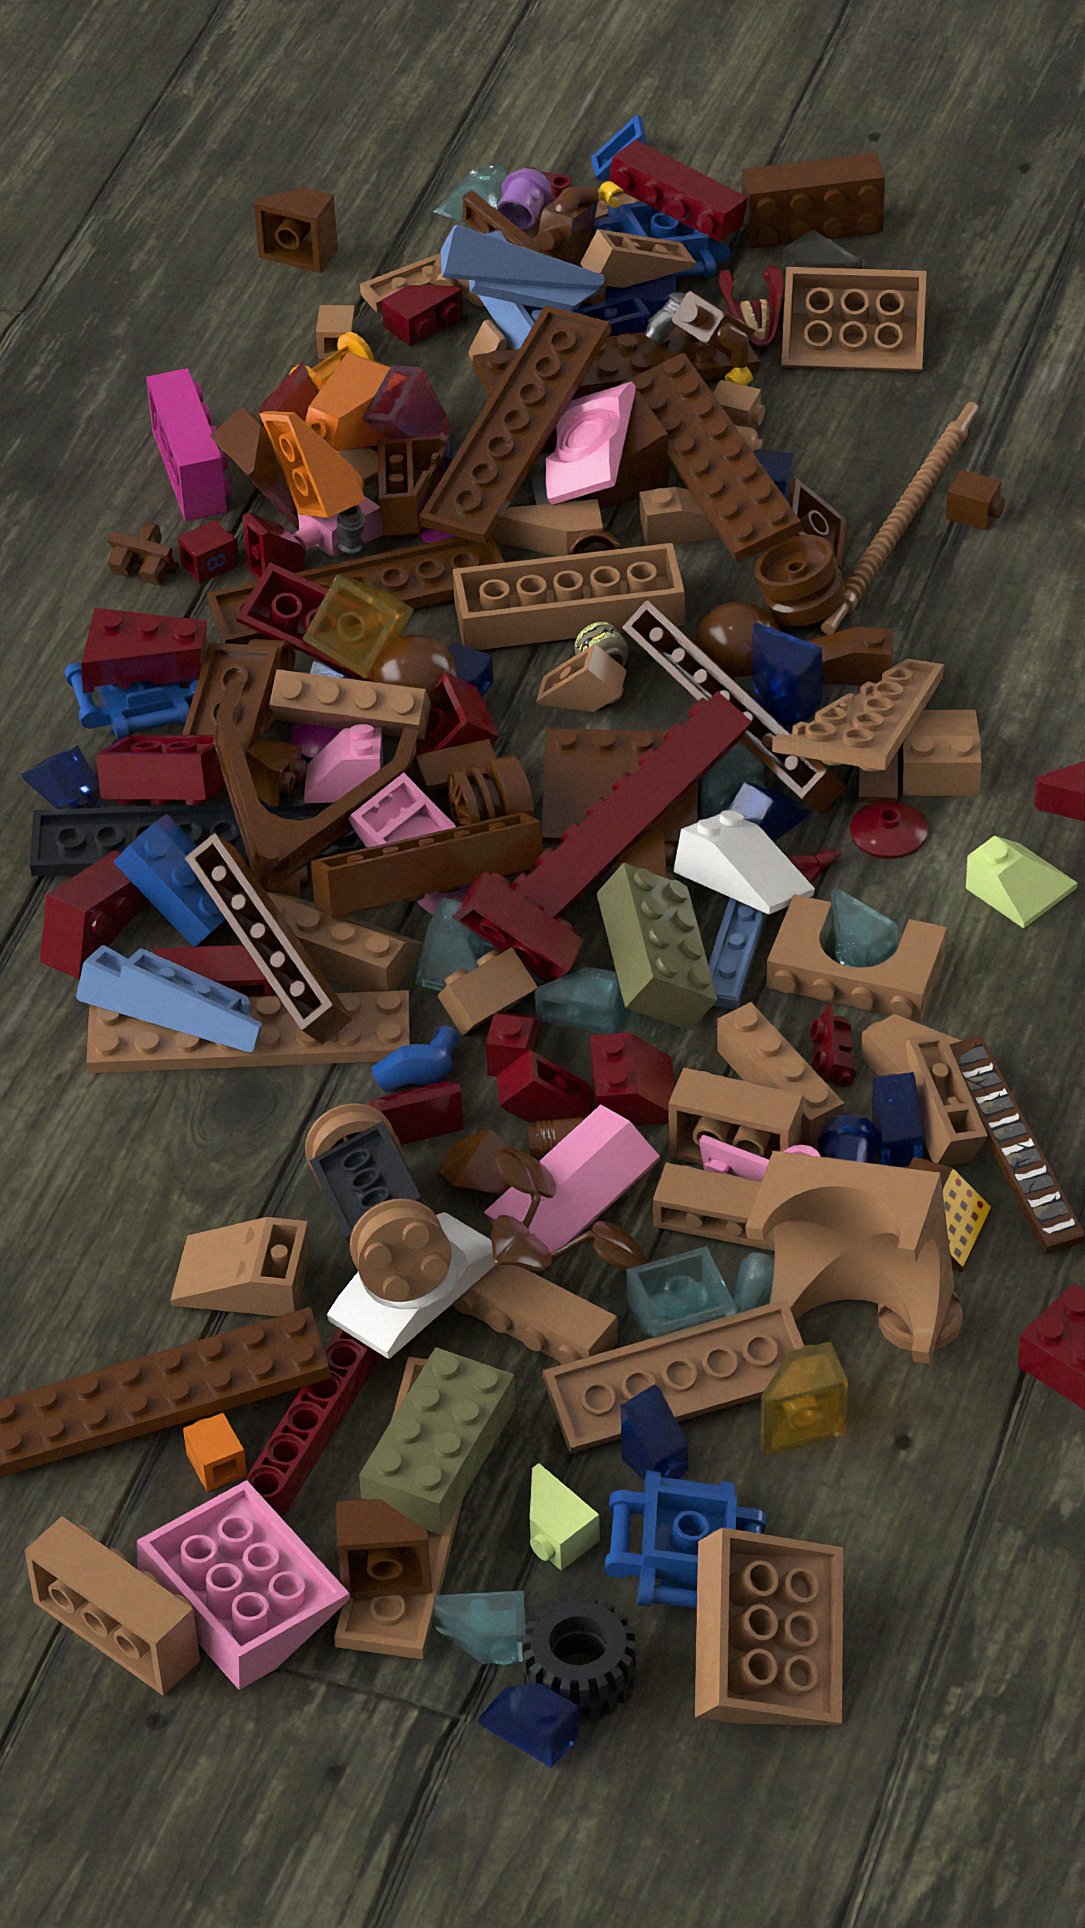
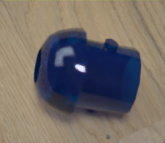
(849, 1138)

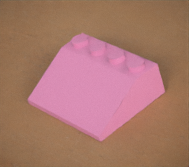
(246, 1577)

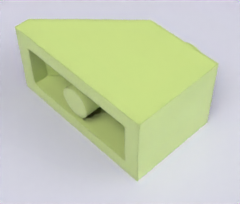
(559, 1520)

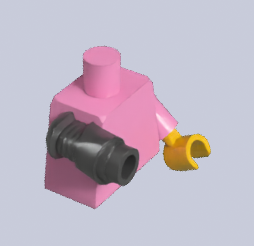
(342, 532)

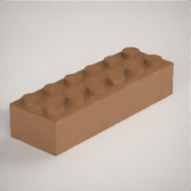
(564, 595)

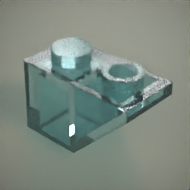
(726, 779)

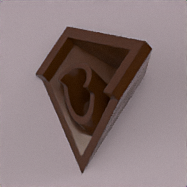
(473, 1163)

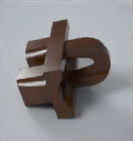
(144, 550)

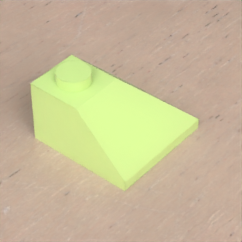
(1015, 880)

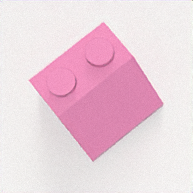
(344, 764)

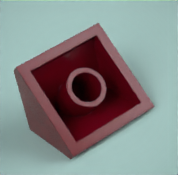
(422, 1111)

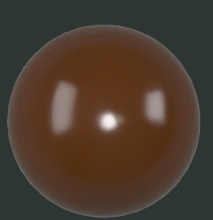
(728, 635)
(415, 663)

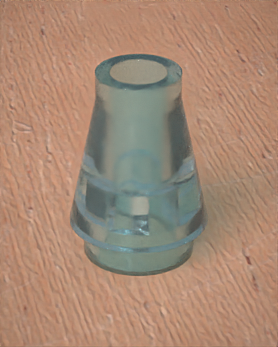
(753, 1281)

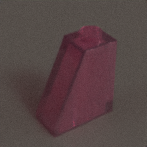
(406, 406)

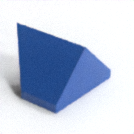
(602, 158)

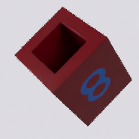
(208, 551)

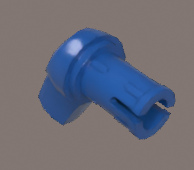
(418, 1062)

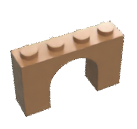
(893, 987)

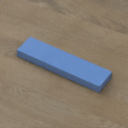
(735, 951)

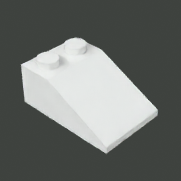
(739, 862)

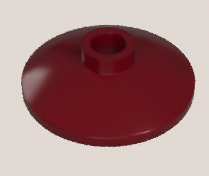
(888, 829)

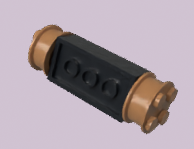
(377, 1203)

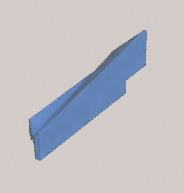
(514, 272)
(168, 996)

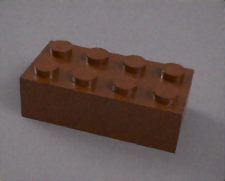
(821, 195)

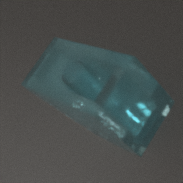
(860, 933)
(582, 1000)
(484, 1624)

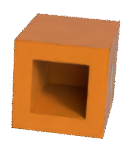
(215, 1452)

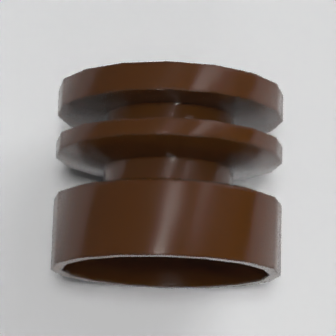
(499, 795)

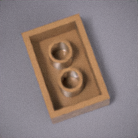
(733, 1113)

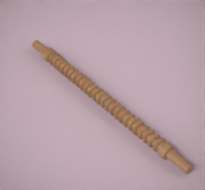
(902, 515)

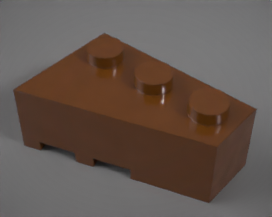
(407, 478)

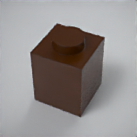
(974, 500)

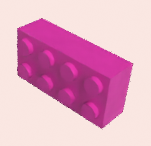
(186, 446)

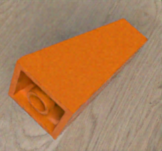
(344, 400)

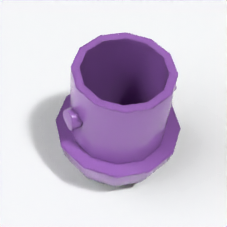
(524, 197)

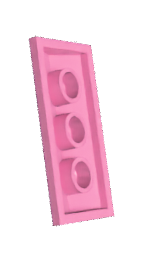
(590, 1173)

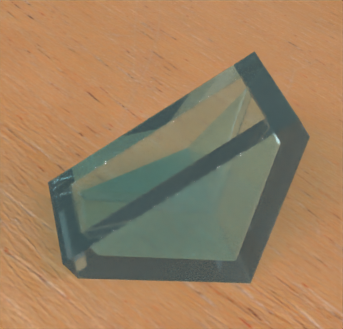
(484, 181)

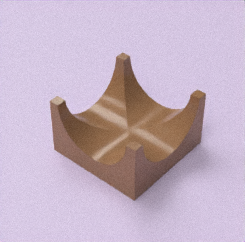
(857, 1237)

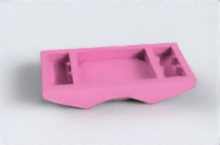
(589, 444)
(399, 814)

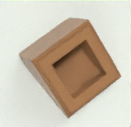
(487, 340)

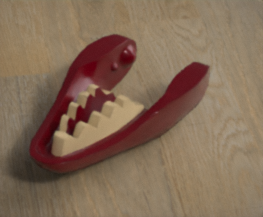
(760, 314)

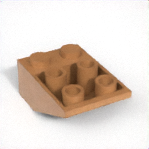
(245, 1267)

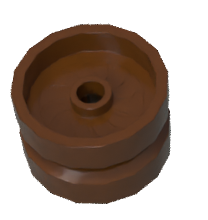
(800, 580)

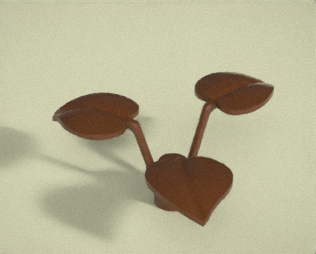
(518, 1247)

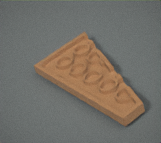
(867, 726)

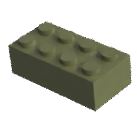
(656, 946)
(439, 1439)

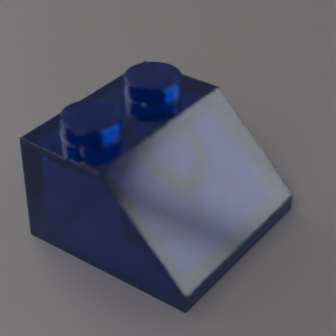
(786, 674)

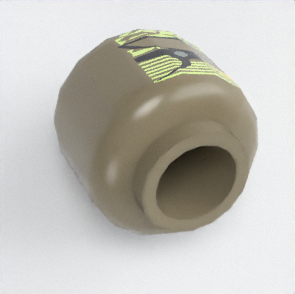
(606, 638)

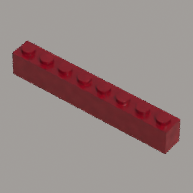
(635, 805)

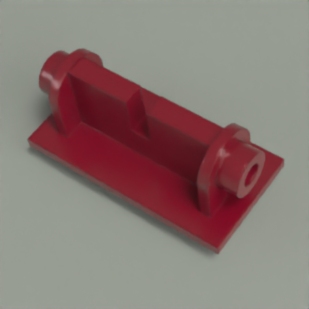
(832, 1048)

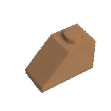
(583, 682)

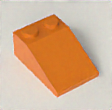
(315, 473)

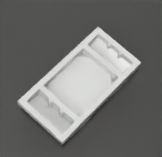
(391, 1325)

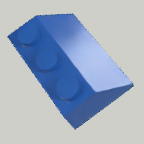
(160, 871)

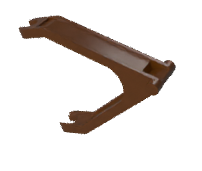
(281, 845)

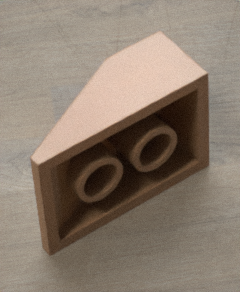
(942, 755)

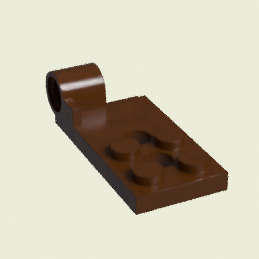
(251, 664)

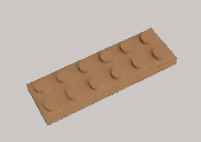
(693, 1367)

